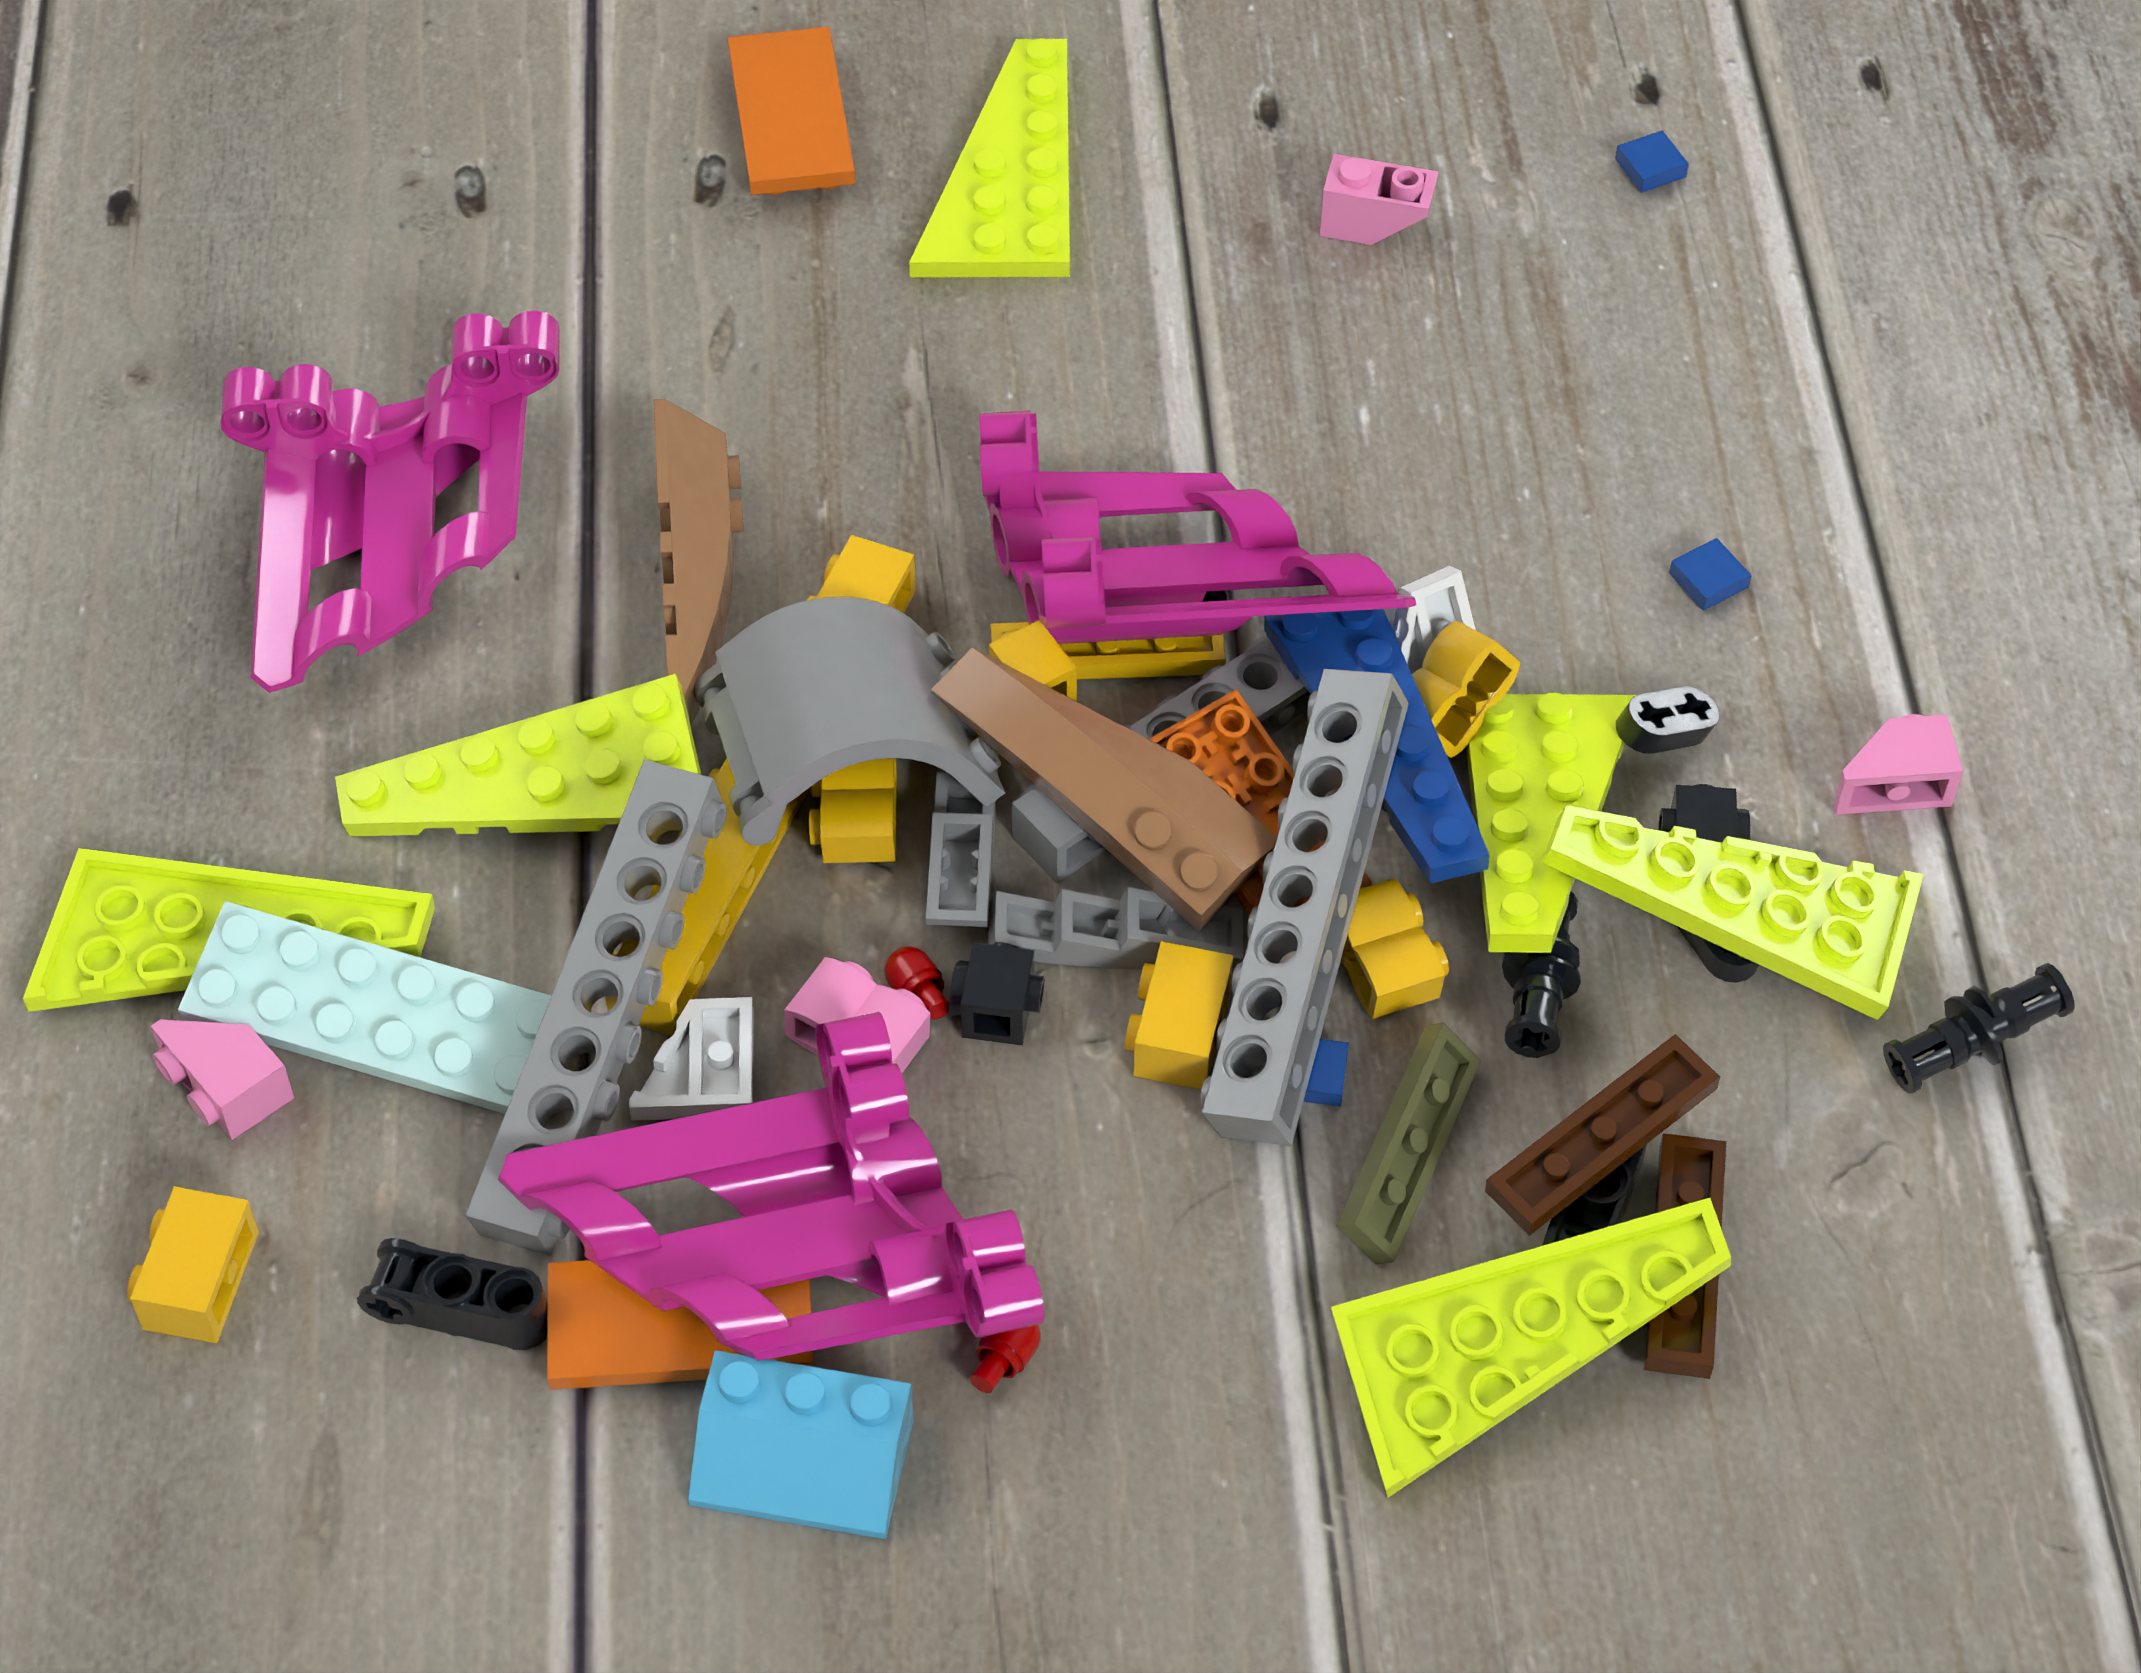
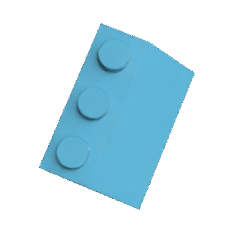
(800, 1444)

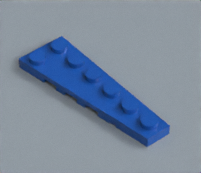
(1422, 787)

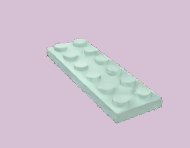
(365, 1006)

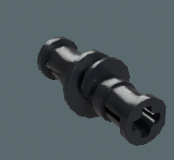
(1539, 990)
(1978, 1025)

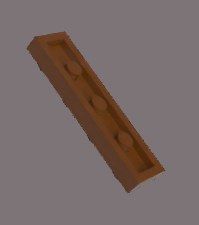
(1602, 1134)
(1684, 1335)

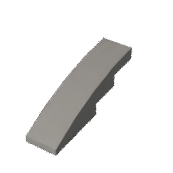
(960, 856)
(1106, 930)

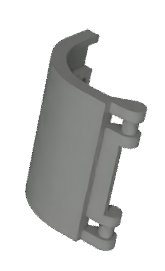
(829, 691)

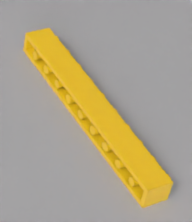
(733, 865)

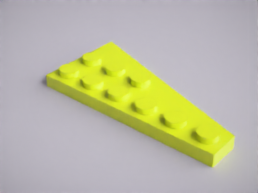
(1011, 183)
(1522, 773)
(531, 775)
(1764, 901)
(143, 922)
(1483, 1341)

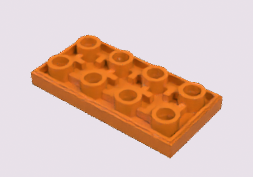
(791, 111)
(1242, 760)
(615, 1337)

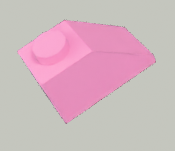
(1902, 767)

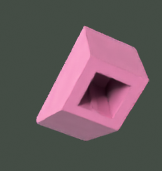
(1373, 199)
(226, 1070)

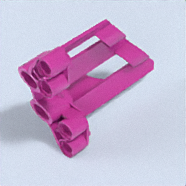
(369, 479)
(1081, 593)
(823, 1189)

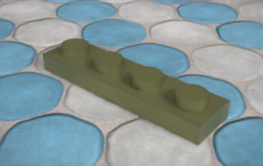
(1409, 1143)

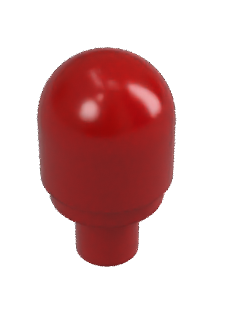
(915, 971)
(1004, 1356)

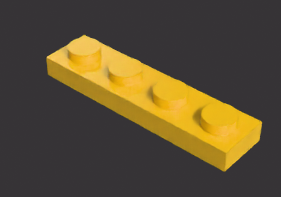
(1138, 657)

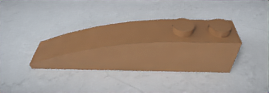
(695, 539)
(1120, 787)

